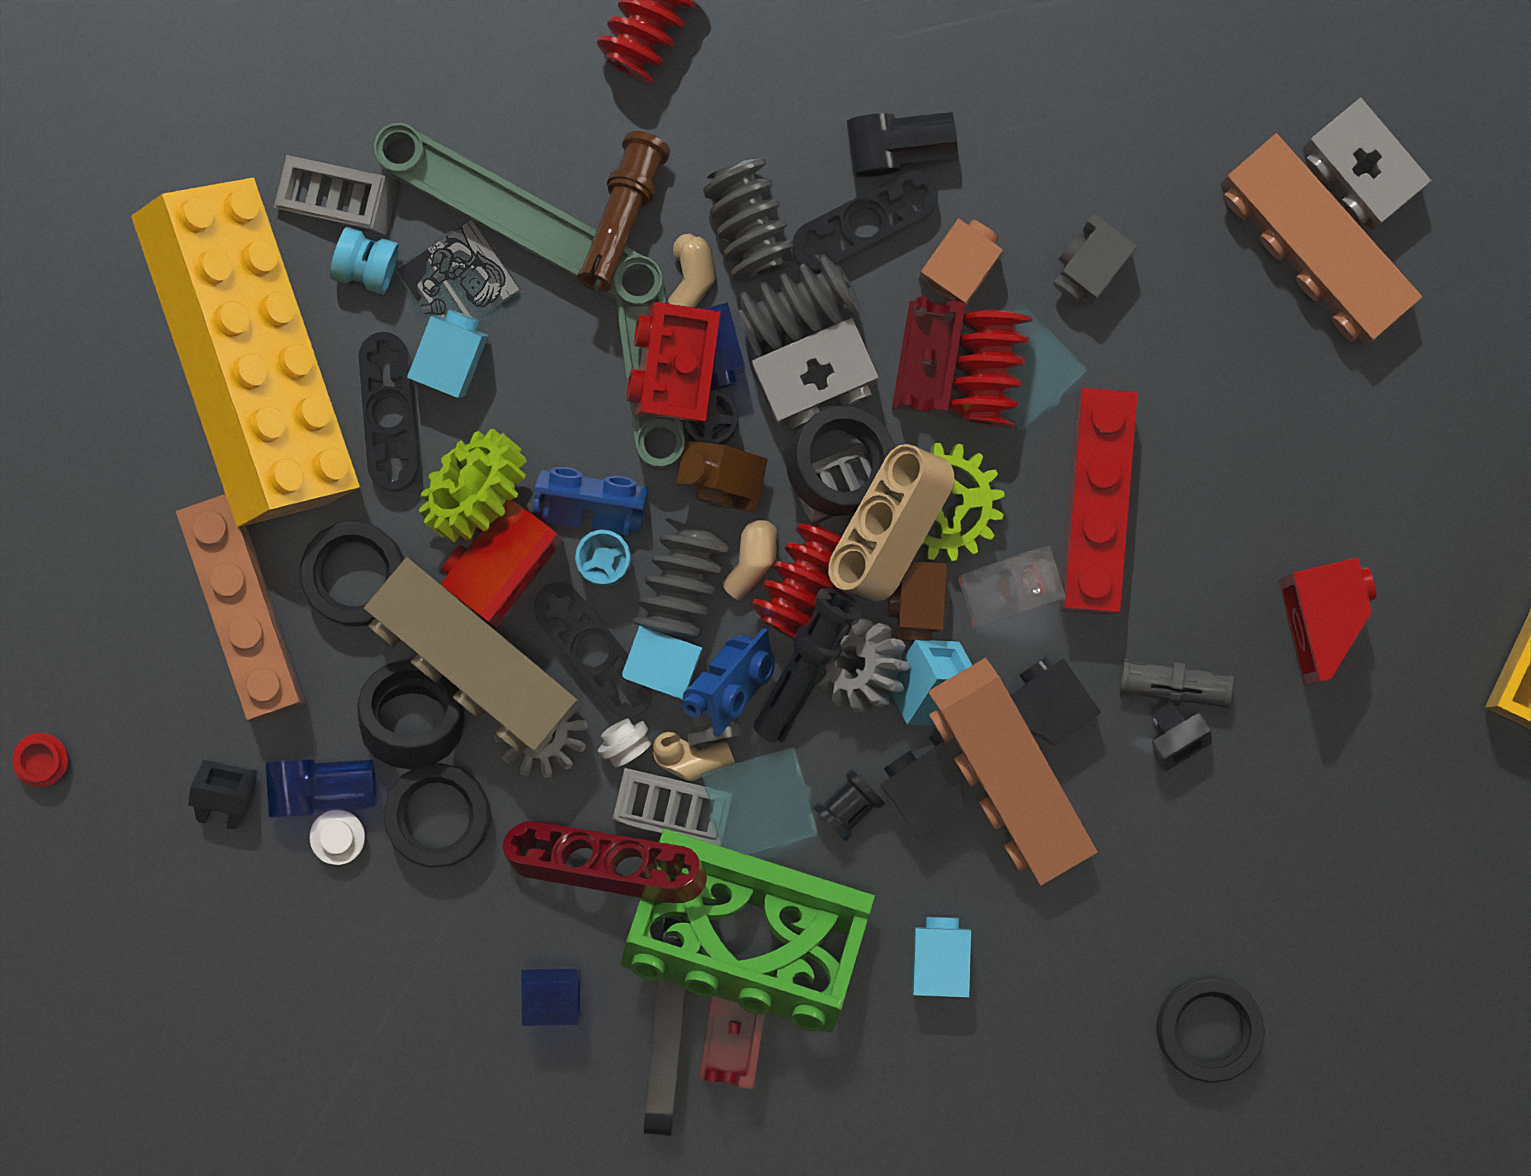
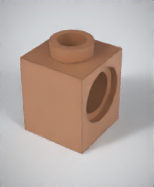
(962, 261)

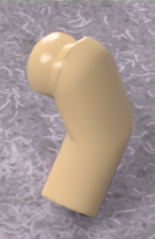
(697, 270)
(756, 558)
(689, 761)

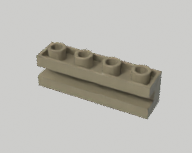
(472, 656)

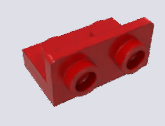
(674, 362)

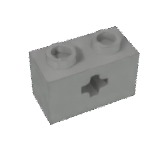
(1352, 139)
(831, 349)

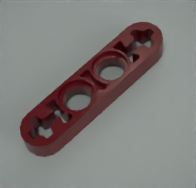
(606, 855)

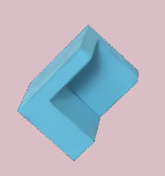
(661, 662)
(930, 665)

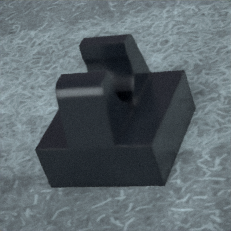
(1178, 737)
(222, 790)

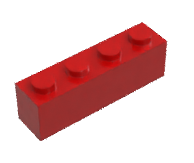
(1098, 501)

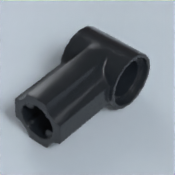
(887, 143)

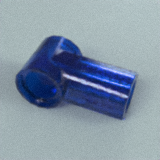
(308, 786)

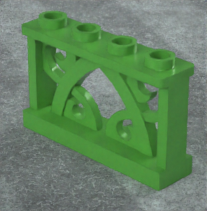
(749, 982)

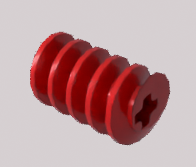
(640, 34)
(988, 367)
(800, 581)

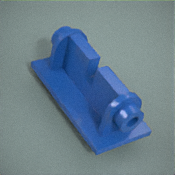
(570, 493)
(739, 673)

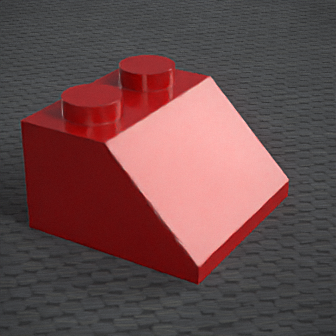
(500, 562)
(1326, 614)

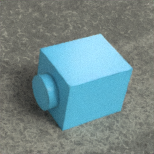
(449, 353)
(941, 958)

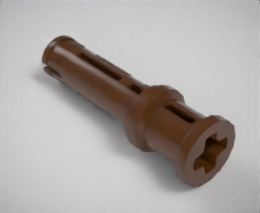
(629, 190)

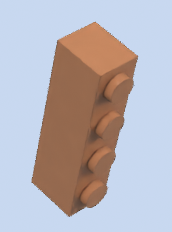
(1319, 240)
(241, 609)
(1012, 772)

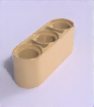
(891, 522)

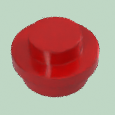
(40, 760)

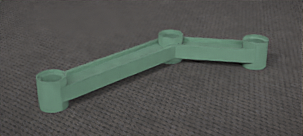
(538, 230)

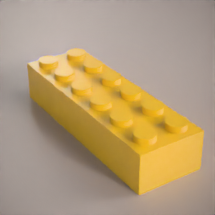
(244, 350)

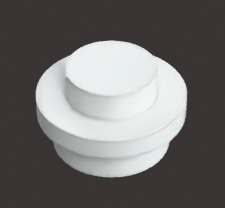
(624, 742)
(337, 837)

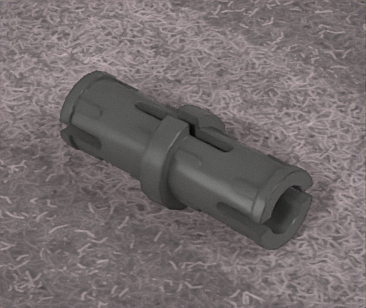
(1176, 683)

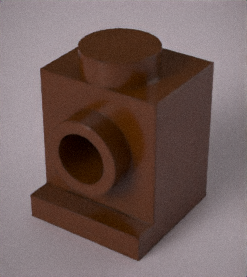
(722, 475)
(919, 601)

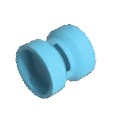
(364, 260)
(599, 551)

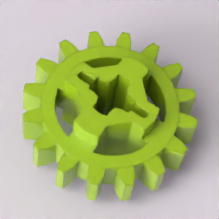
(472, 485)
(982, 496)

